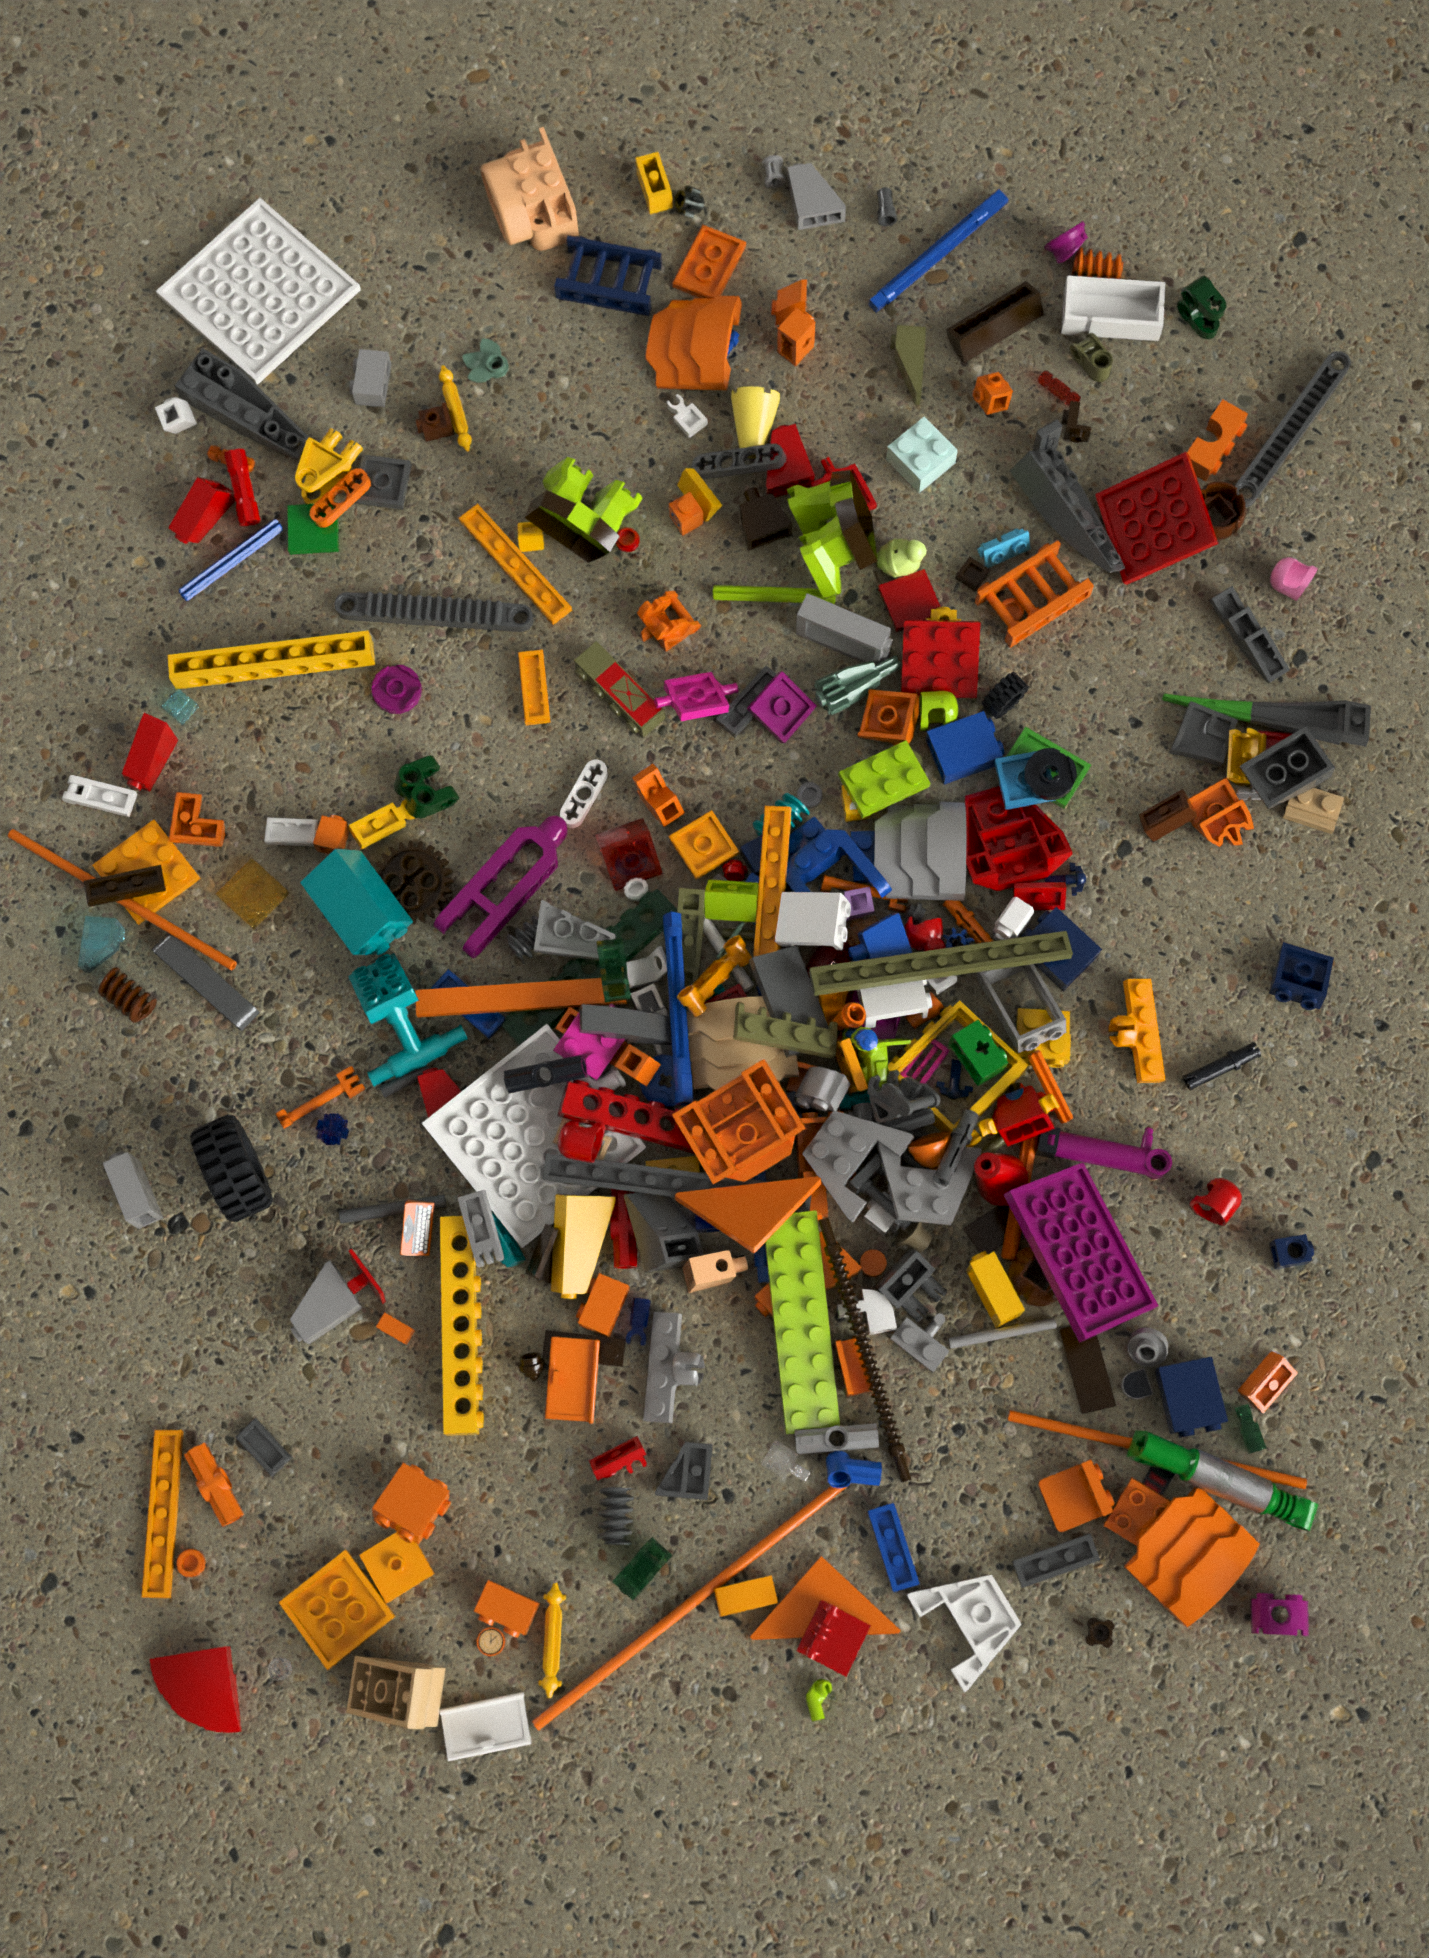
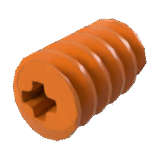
(1097, 265)

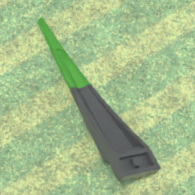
(1325, 720)

